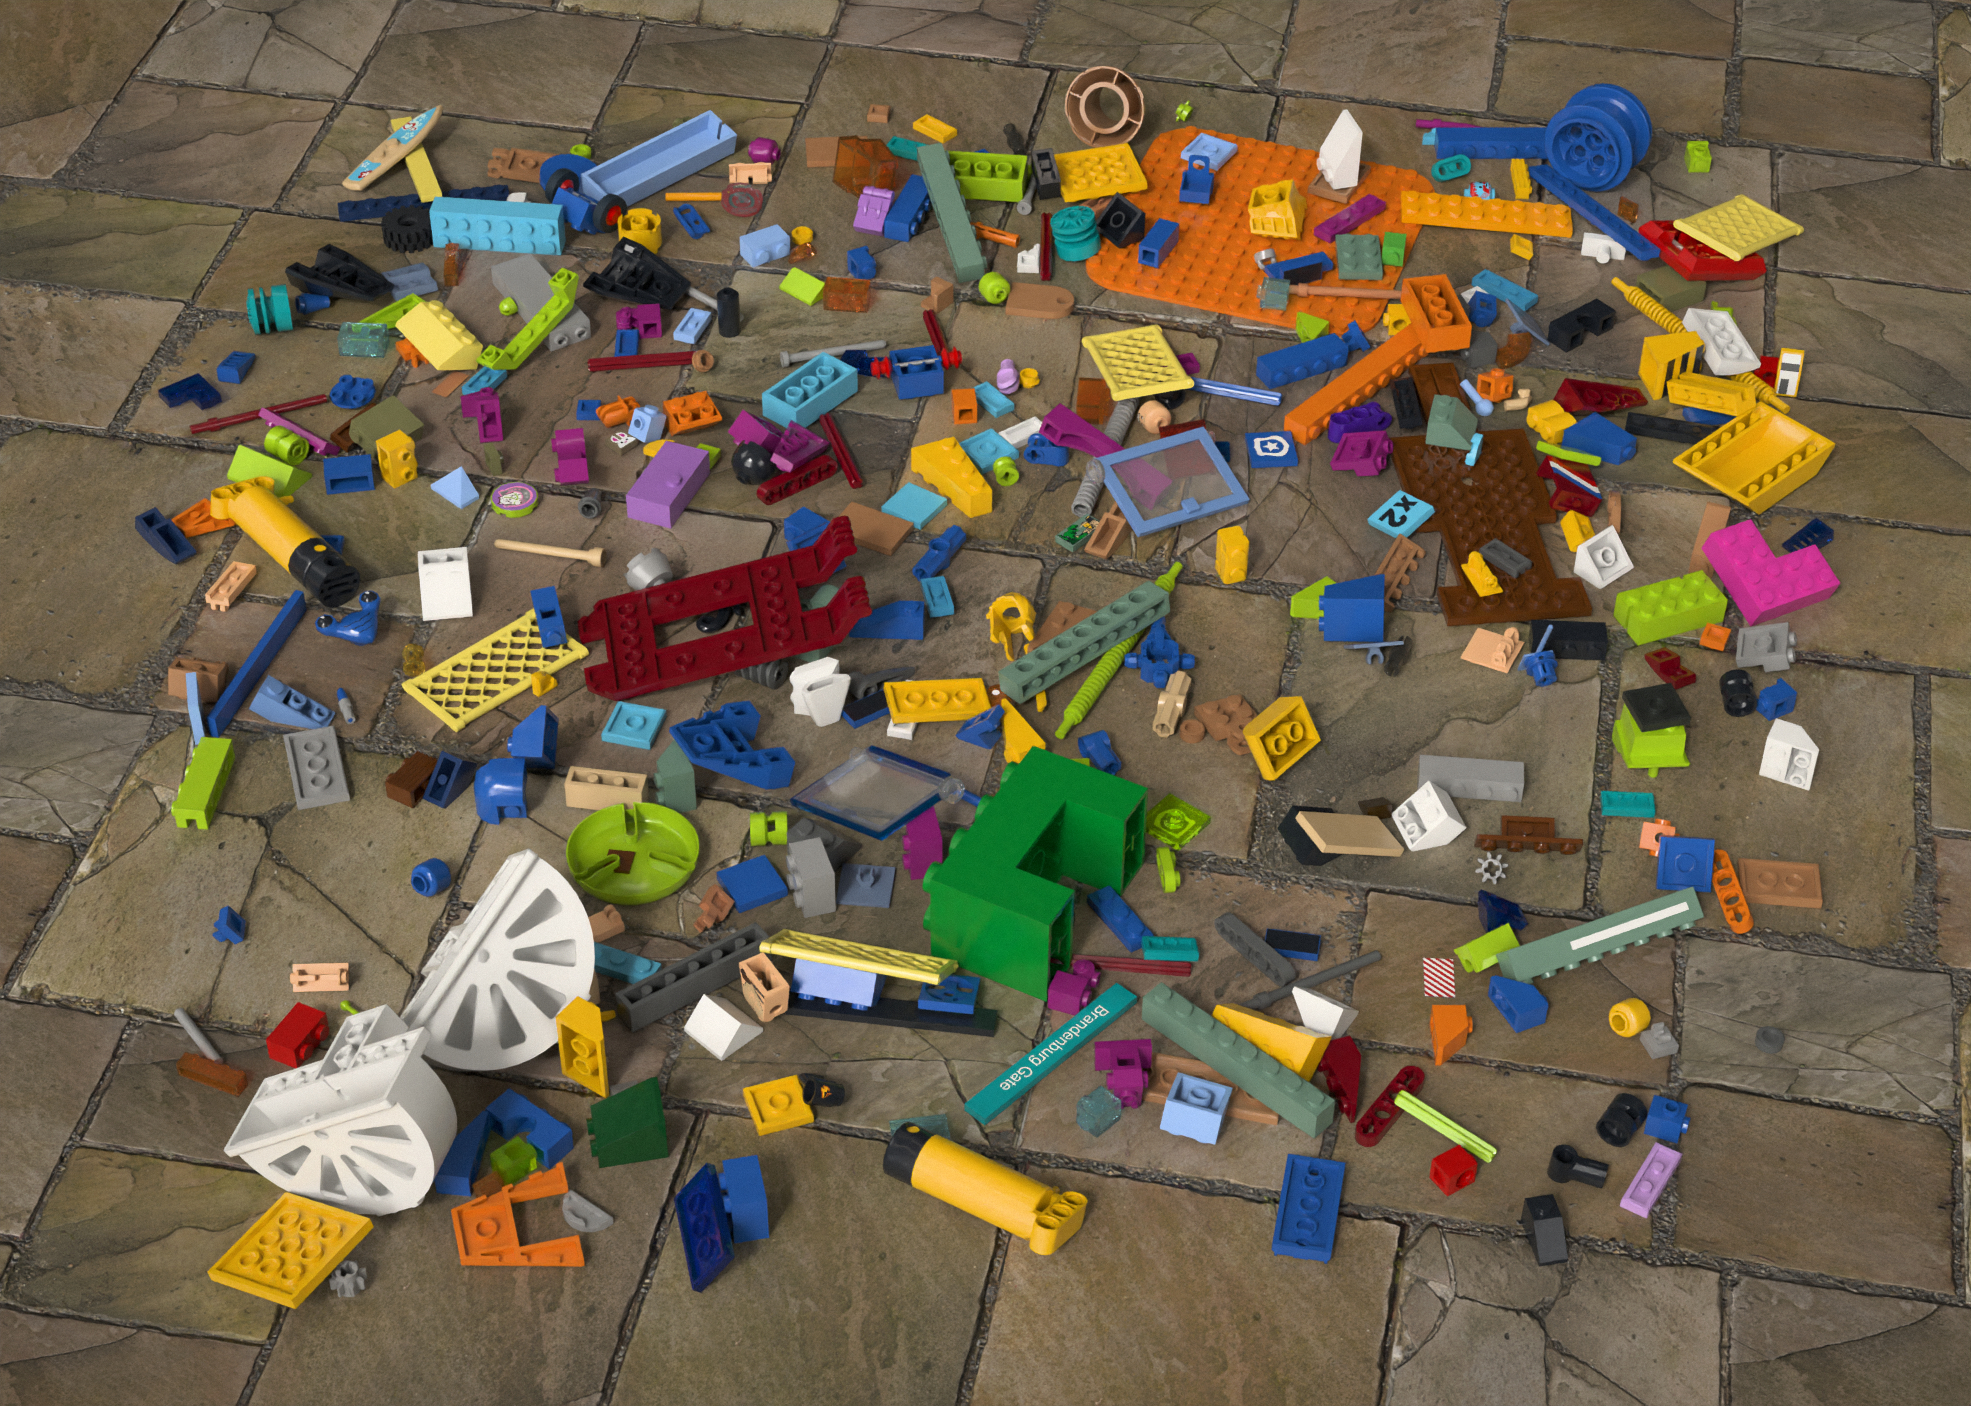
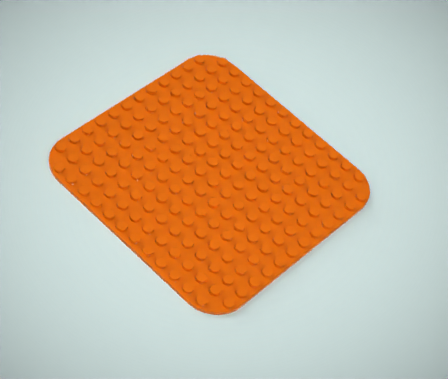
(1215, 247)

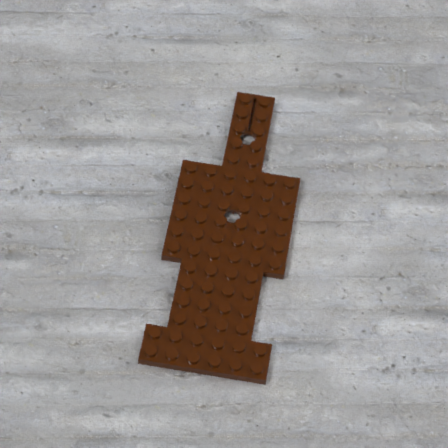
(1500, 507)

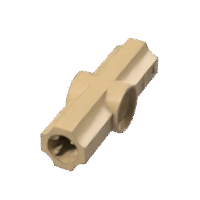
(1172, 704)

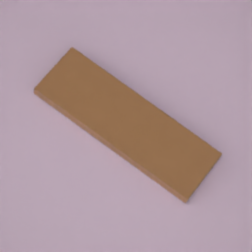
(1165, 1069)

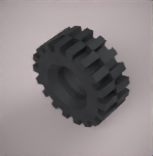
(407, 229)

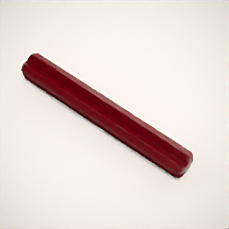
(935, 331)

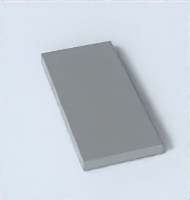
(316, 767)

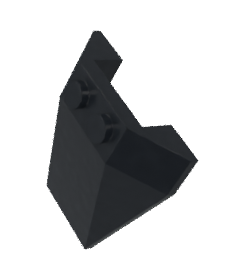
(338, 275)
(638, 278)

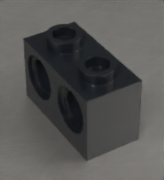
(1045, 173)

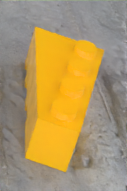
(954, 475)
(1287, 1043)

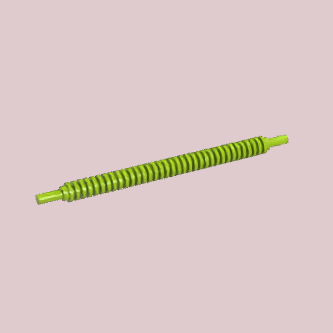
(1107, 667)

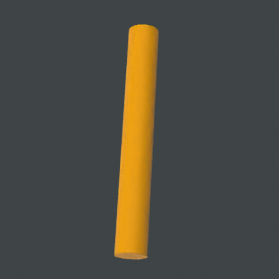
(702, 196)

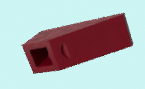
(1342, 1072)

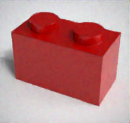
(297, 1035)

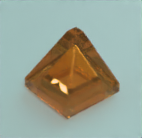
(1627, 209)
(801, 252)

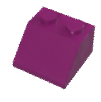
(755, 429)
(922, 844)

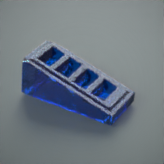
(1817, 527)

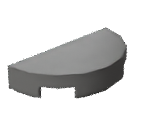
(583, 1214)

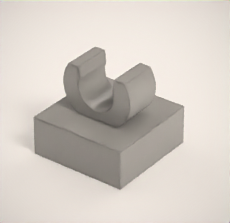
(1659, 1041)

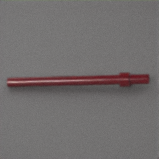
(215, 424)

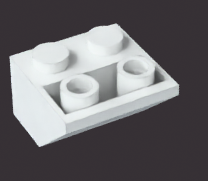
(1789, 755)
(1428, 818)

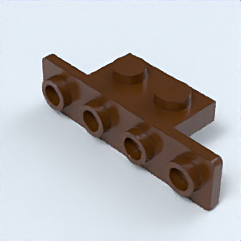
(1528, 833)

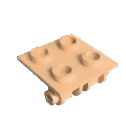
(1494, 649)

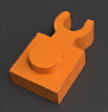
(409, 351)

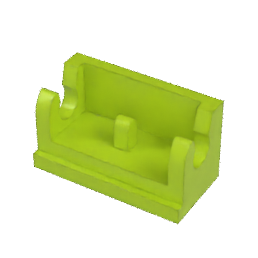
(1483, 950)

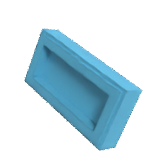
(993, 400)

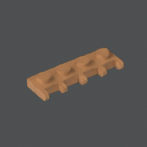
(1395, 564)

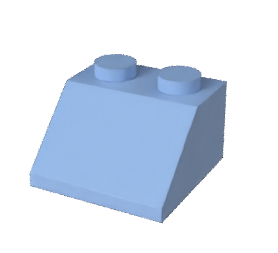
(1195, 1108)

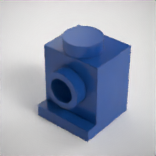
(861, 263)
(1480, 314)
(1776, 700)

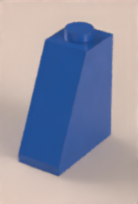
(1601, 438)

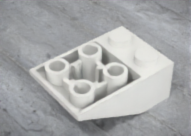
(445, 583)

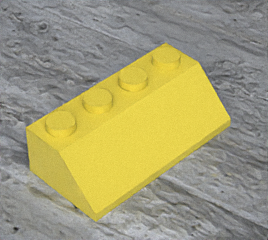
(440, 337)

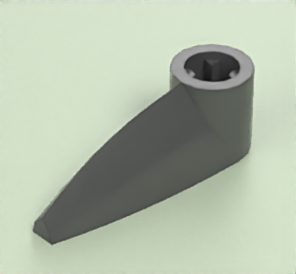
(865, 685)

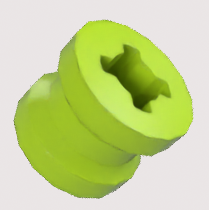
(1005, 471)

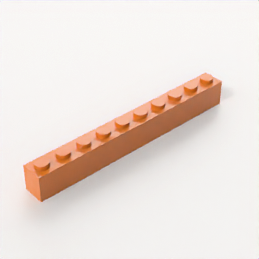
(1355, 385)

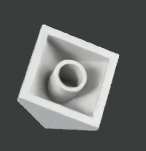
(1602, 558)
(721, 1026)

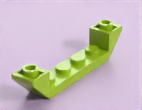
(564, 288)

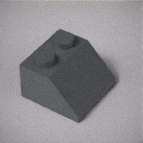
(837, 845)

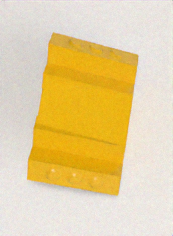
(1277, 210)

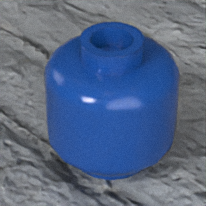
(431, 877)

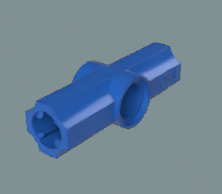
(939, 553)

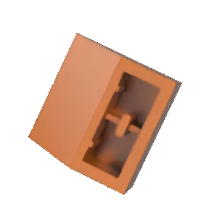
(690, 413)

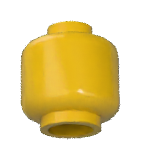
(1629, 1017)

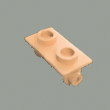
(758, 171)
(320, 977)

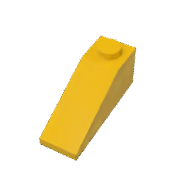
(1017, 734)

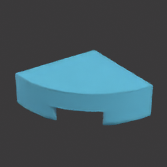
(1429, 138)
(1475, 452)

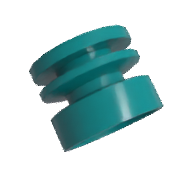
(1075, 233)
(269, 309)

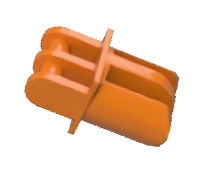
(617, 412)

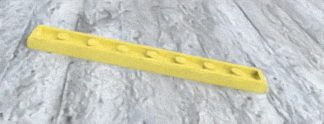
(419, 168)

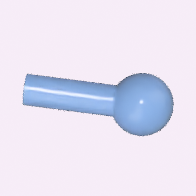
(1483, 406)

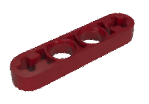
(819, 468)
(1386, 1104)

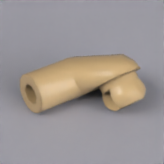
(1519, 403)

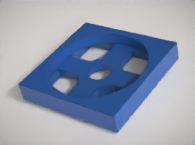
(960, 1001)

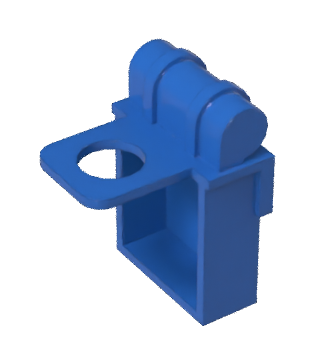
(1197, 184)

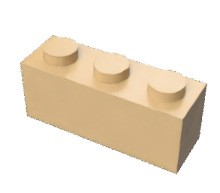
(603, 788)

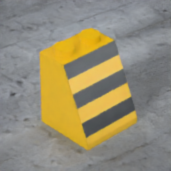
(1667, 358)

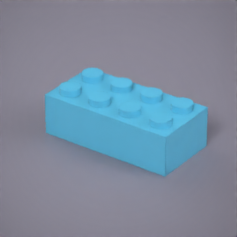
(810, 391)

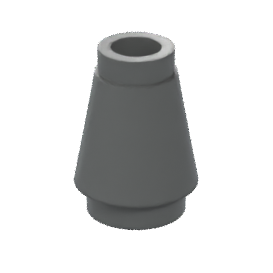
(590, 504)

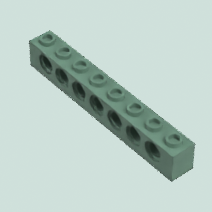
(1084, 642)

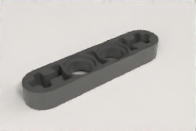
(1254, 949)

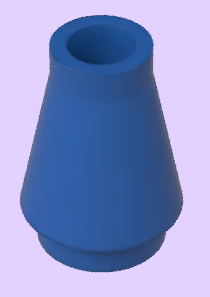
(310, 303)

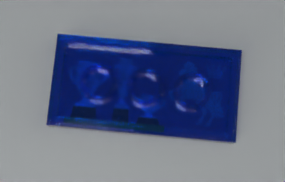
(704, 1227)

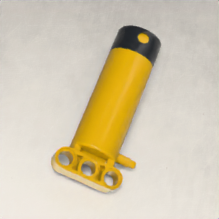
(984, 1188)

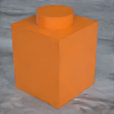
(964, 406)

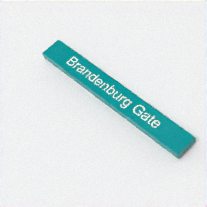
(1050, 1054)

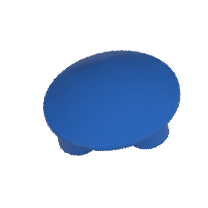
(352, 392)

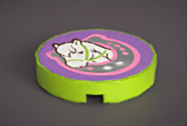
(514, 499)

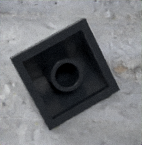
(1121, 222)

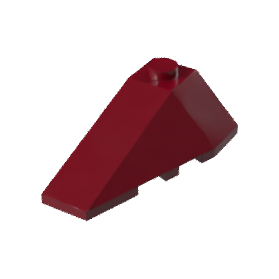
(1587, 397)

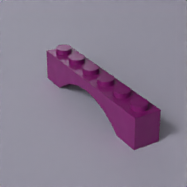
(1072, 431)

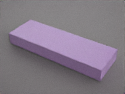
(1651, 1180)

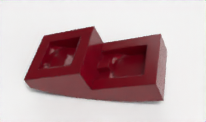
(1668, 668)

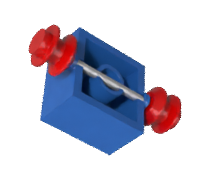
(916, 370)

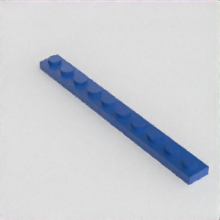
(1594, 212)

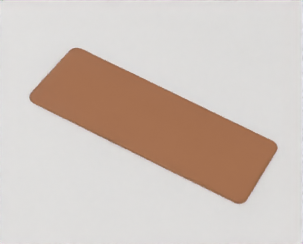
(450, 383)

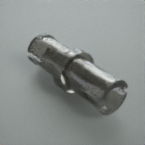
(1014, 140)
(1398, 656)

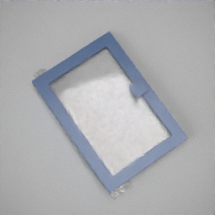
(1169, 481)

